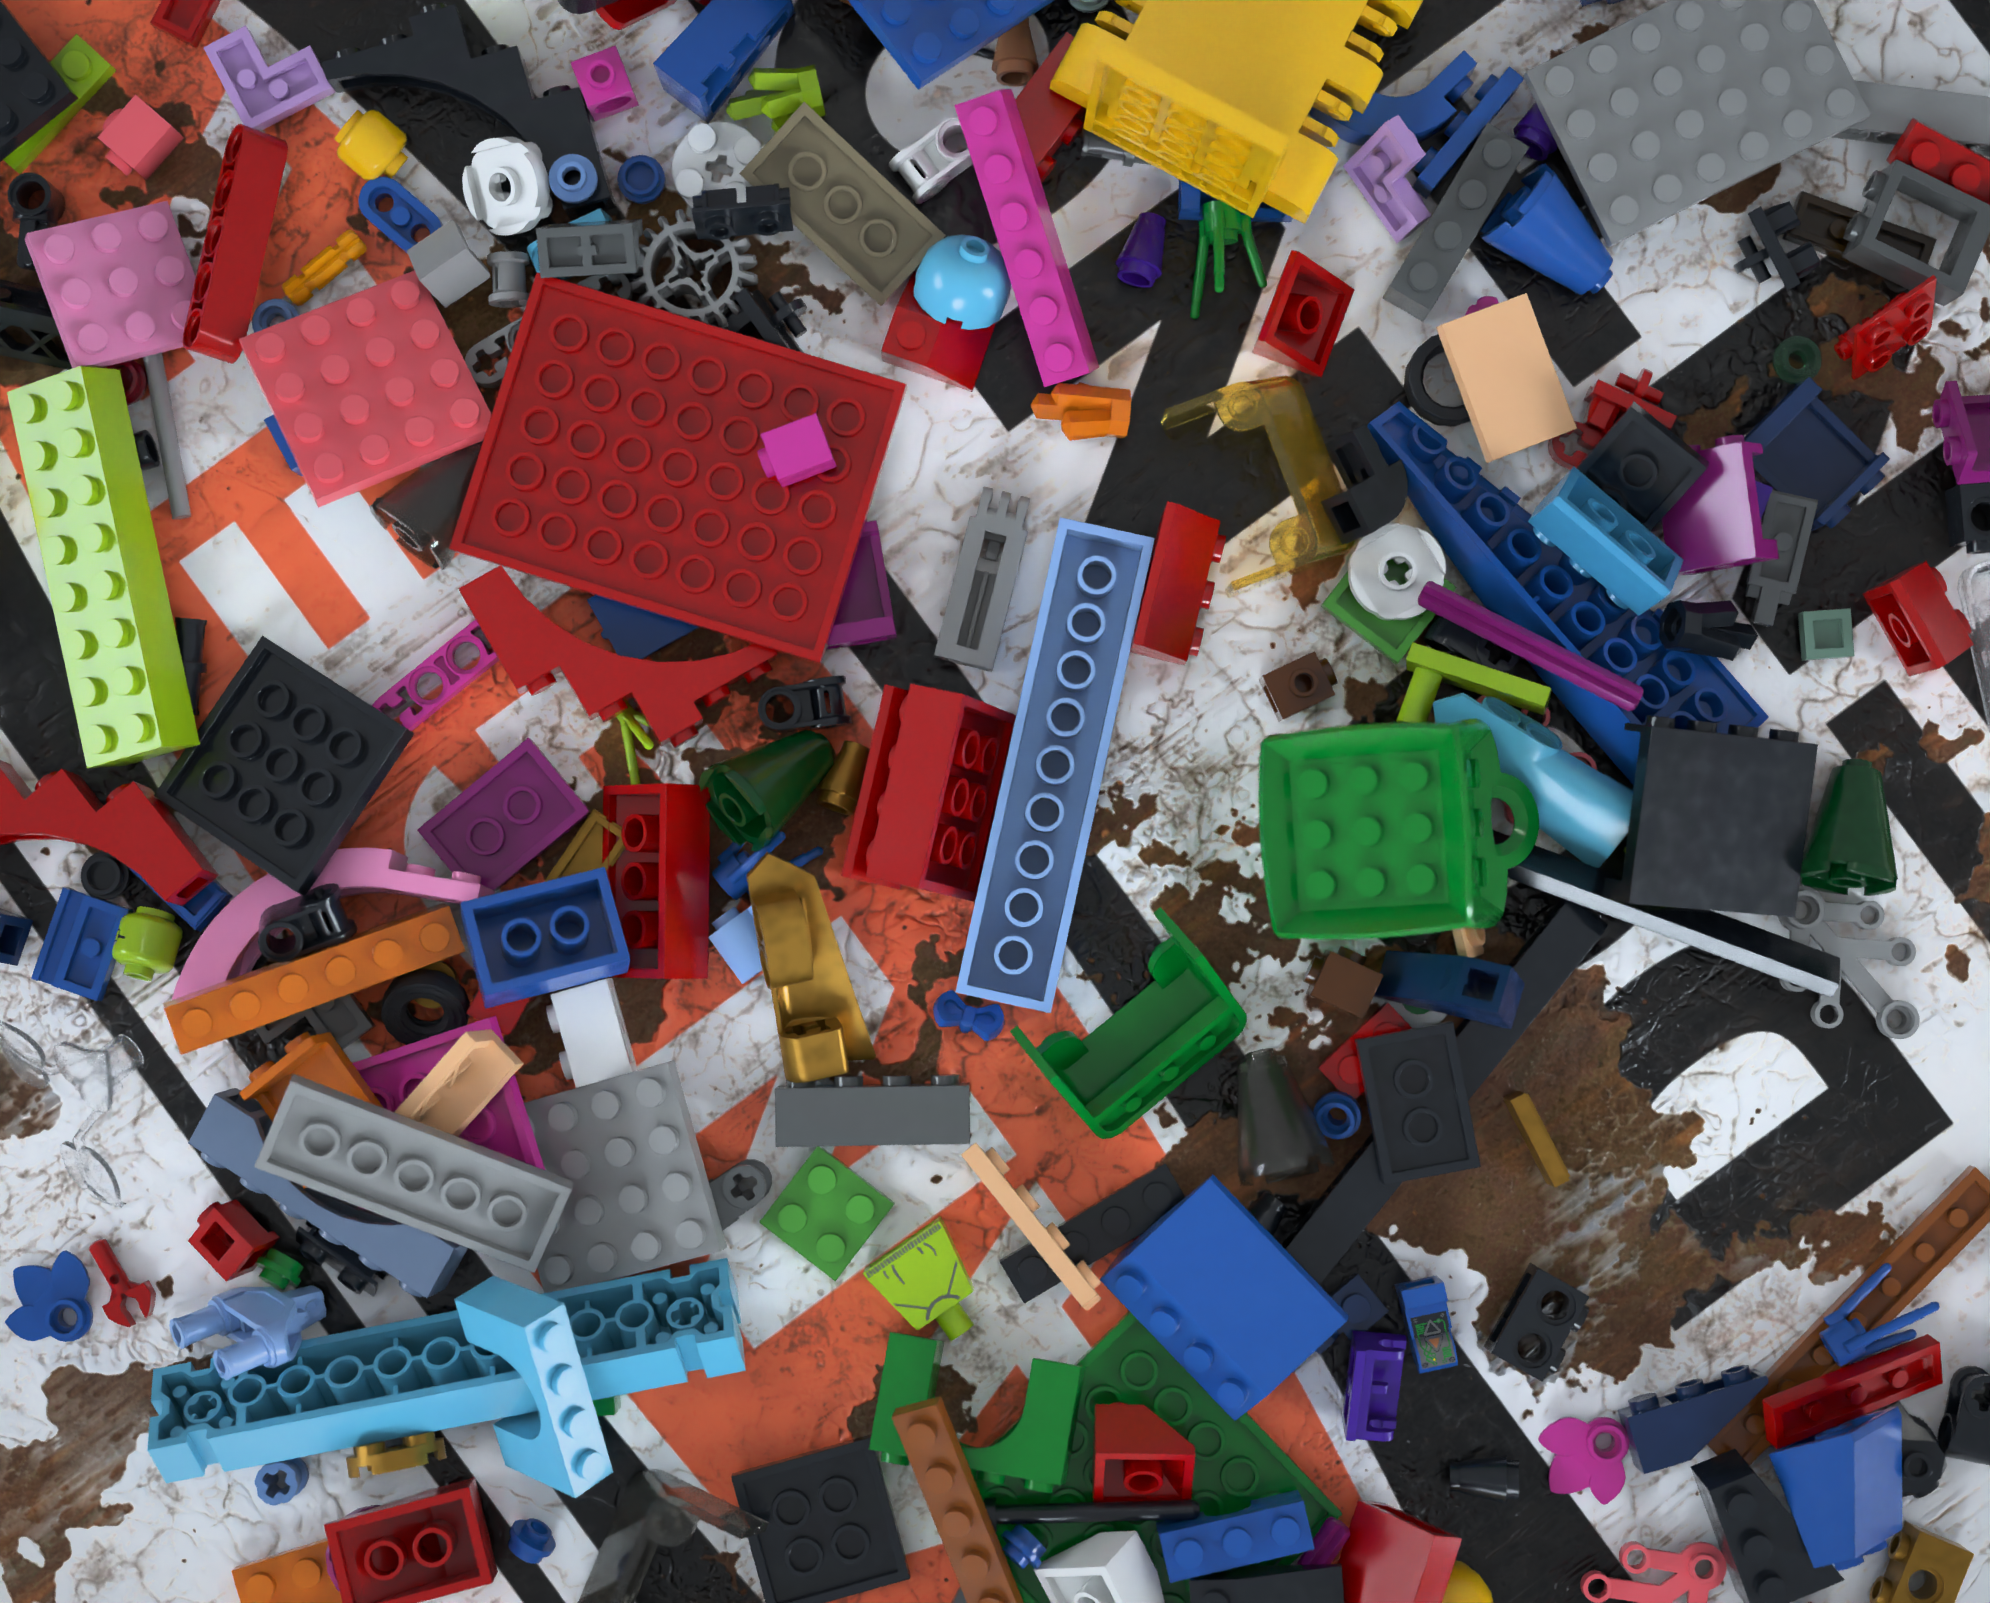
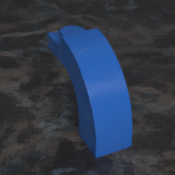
(1422, 112)

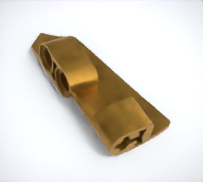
(806, 974)

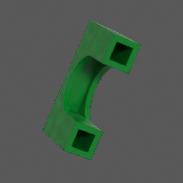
(1035, 1449)

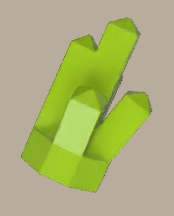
(778, 94)

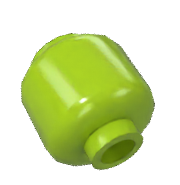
(147, 943)

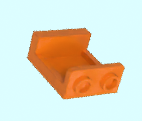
(313, 1058)

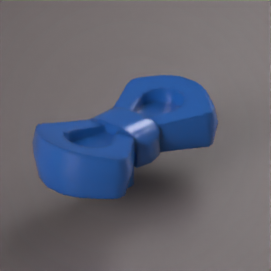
(984, 1021)

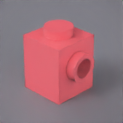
(138, 138)

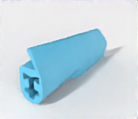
(1574, 801)

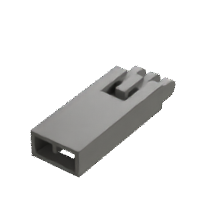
(978, 598)

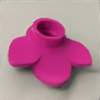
(1580, 1462)

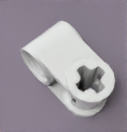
(933, 161)

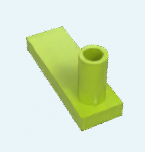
(1434, 667)

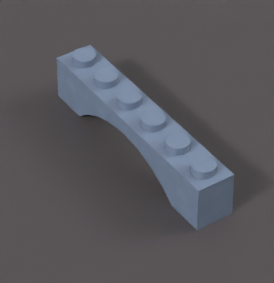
(232, 1138)

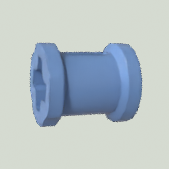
(267, 1480)

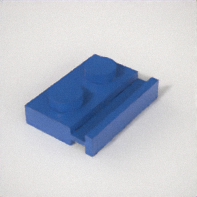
(80, 944)

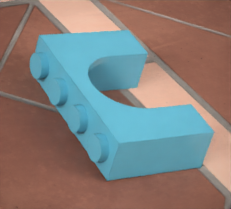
(533, 1333)

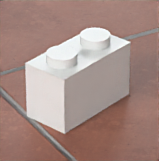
(591, 1033)

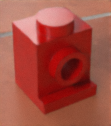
(231, 1239)

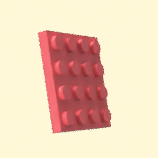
(367, 387)

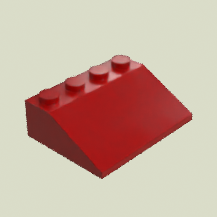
(940, 793)

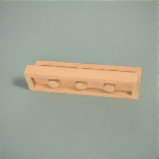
(462, 1082)

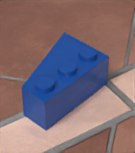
(719, 51)

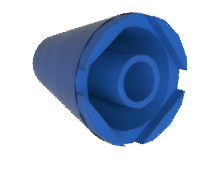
(1549, 233)

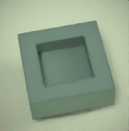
(1826, 634)

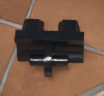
(1769, 226)
(759, 315)

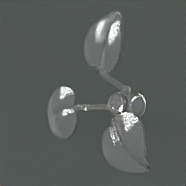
(96, 1078)

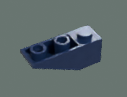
(1452, 986)
(1682, 1423)

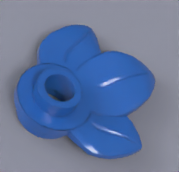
(45, 1297)

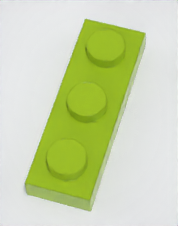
(85, 74)

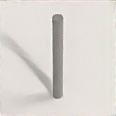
(167, 436)

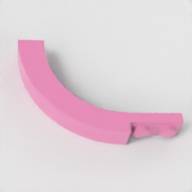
(231, 939)

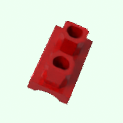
(1608, 401)

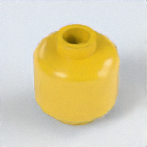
(371, 145)

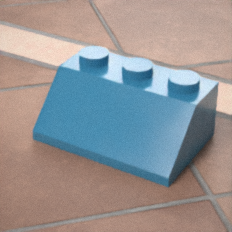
(1606, 543)

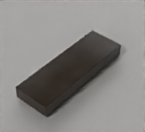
(1826, 222)

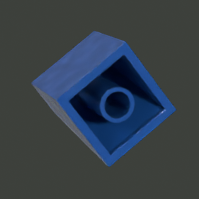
(1845, 1487)

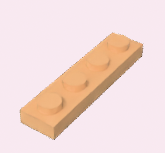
(1047, 1240)

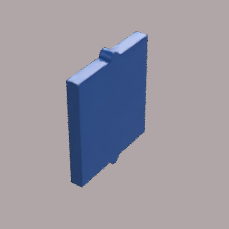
(635, 630)

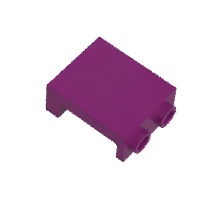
(1965, 433)
(1719, 515)
(866, 603)

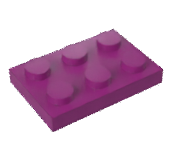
(505, 818)

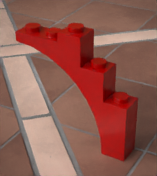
(665, 692)
(129, 827)

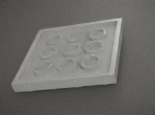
(635, 1178)

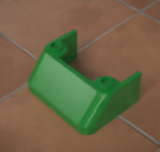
(1147, 1043)

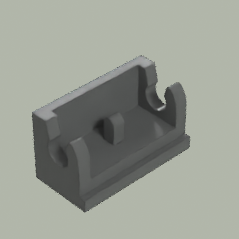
(589, 248)

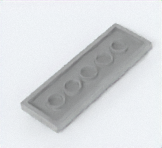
(413, 1173)

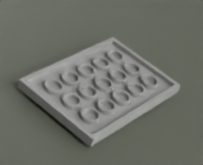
(1692, 104)

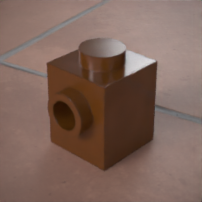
(1298, 685)
(1342, 981)

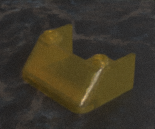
(1303, 460)

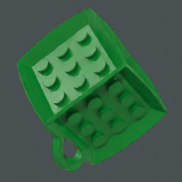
(1387, 829)

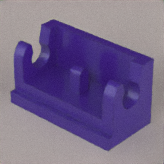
(1373, 1385)

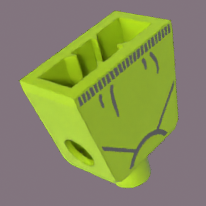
(925, 1280)

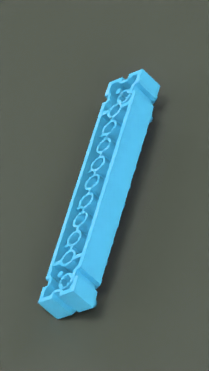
(430, 1379)

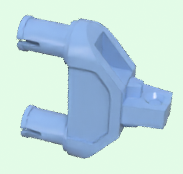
(259, 1319)

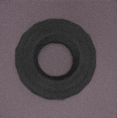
(427, 985)

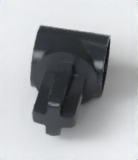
(36, 219)

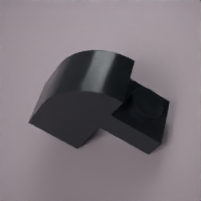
(1372, 490)

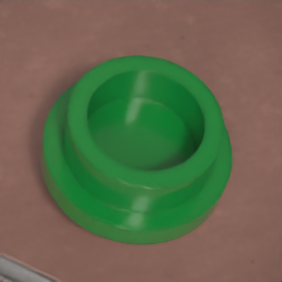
(279, 1269)

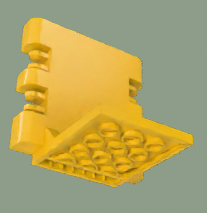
(1229, 89)

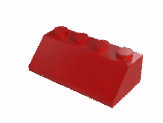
(873, 785)
(661, 877)

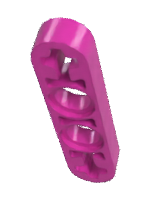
(444, 665)

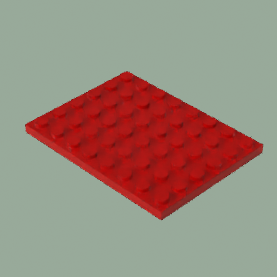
(638, 474)

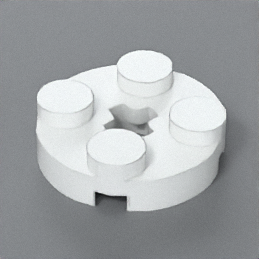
(704, 147)
(528, 179)
(1368, 566)

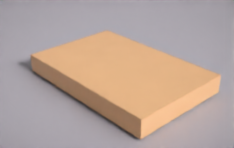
(1506, 377)

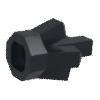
(1705, 629)

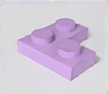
(262, 91)
(1380, 176)

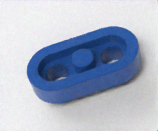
(404, 217)

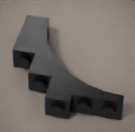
(496, 82)

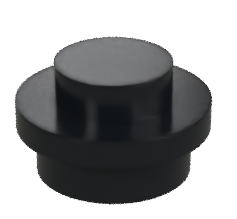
(105, 876)

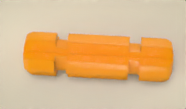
(324, 267)

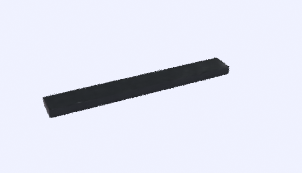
(1694, 927)

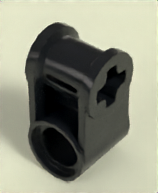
(1462, 643)
(808, 705)
(315, 922)
(1966, 1420)

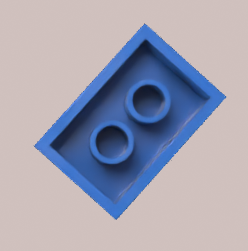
(545, 937)

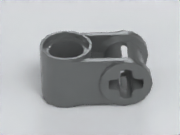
(730, 1199)

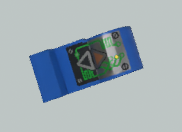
(1427, 1323)

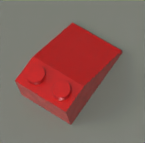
(413, 1547)

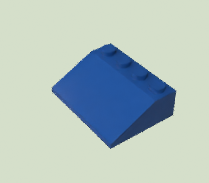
(1223, 1297)

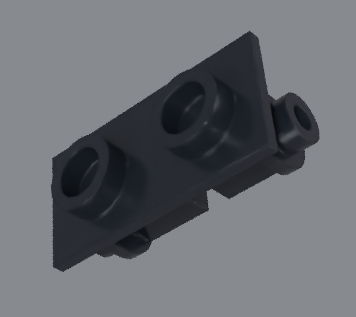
(763, 213)
(352, 1271)

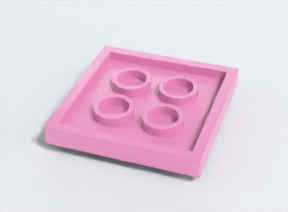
(115, 284)

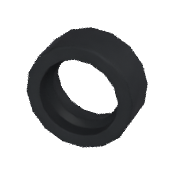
(1416, 392)

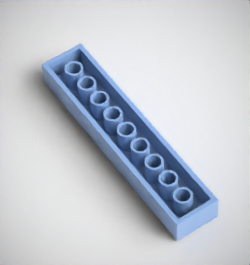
(1055, 765)

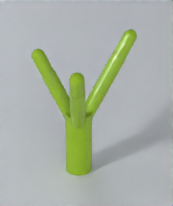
(629, 723)

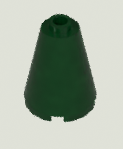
(766, 786)
(1851, 835)

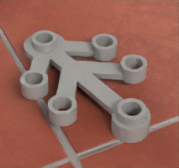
(1849, 950)

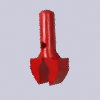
(121, 1286)

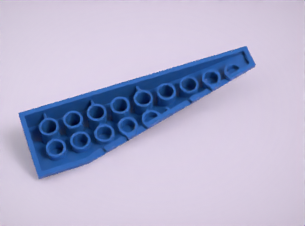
(1542, 592)

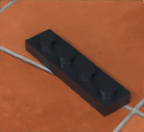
(1098, 1229)

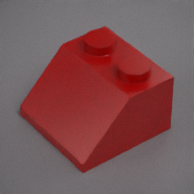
(1919, 618)

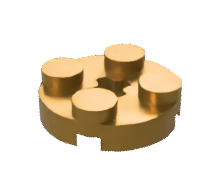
(397, 1457)

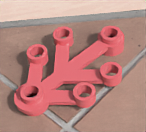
(1681, 1581)

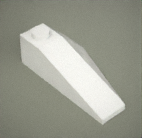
(1102, 1570)

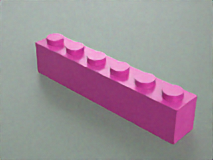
(1027, 236)

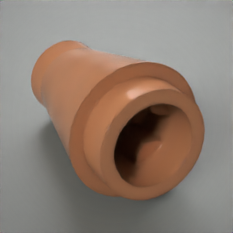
(1015, 56)

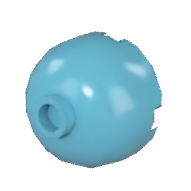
(963, 281)

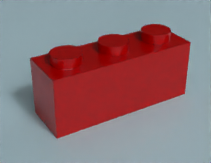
(1046, 115)

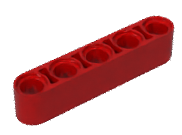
(235, 243)

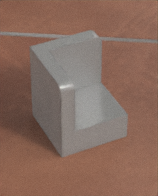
(447, 264)

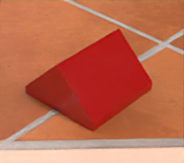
(1303, 316)

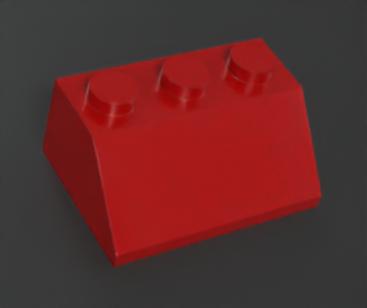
(1177, 585)

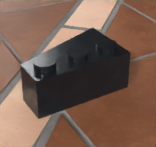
(1757, 1534)

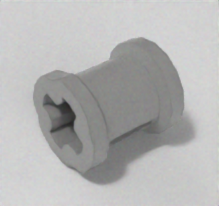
(508, 279)

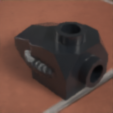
(1921, 1456)

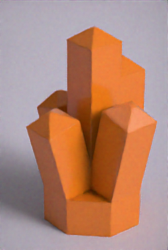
(1086, 410)

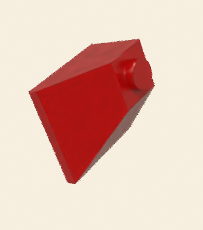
(934, 348)
(1139, 1456)

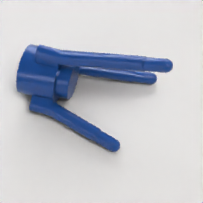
(734, 867)
(1850, 1341)

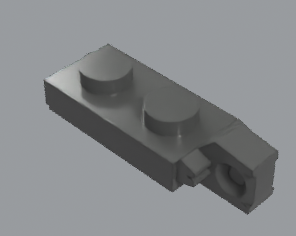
(1774, 581)

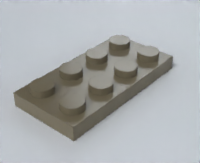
(844, 204)

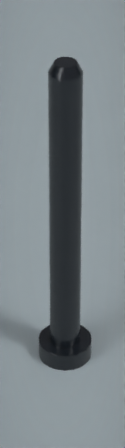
(1090, 1511)

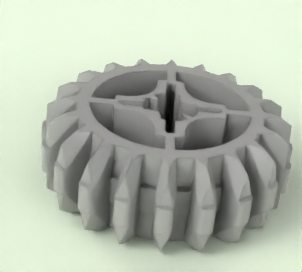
(672, 238)

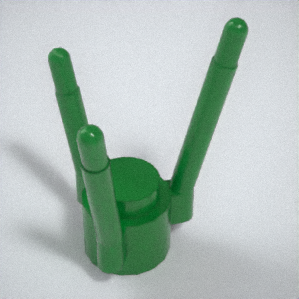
(1220, 228)

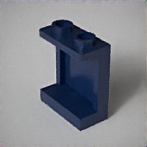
(1814, 454)

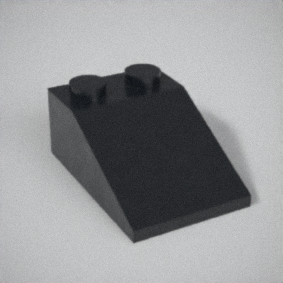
(1271, 1585)

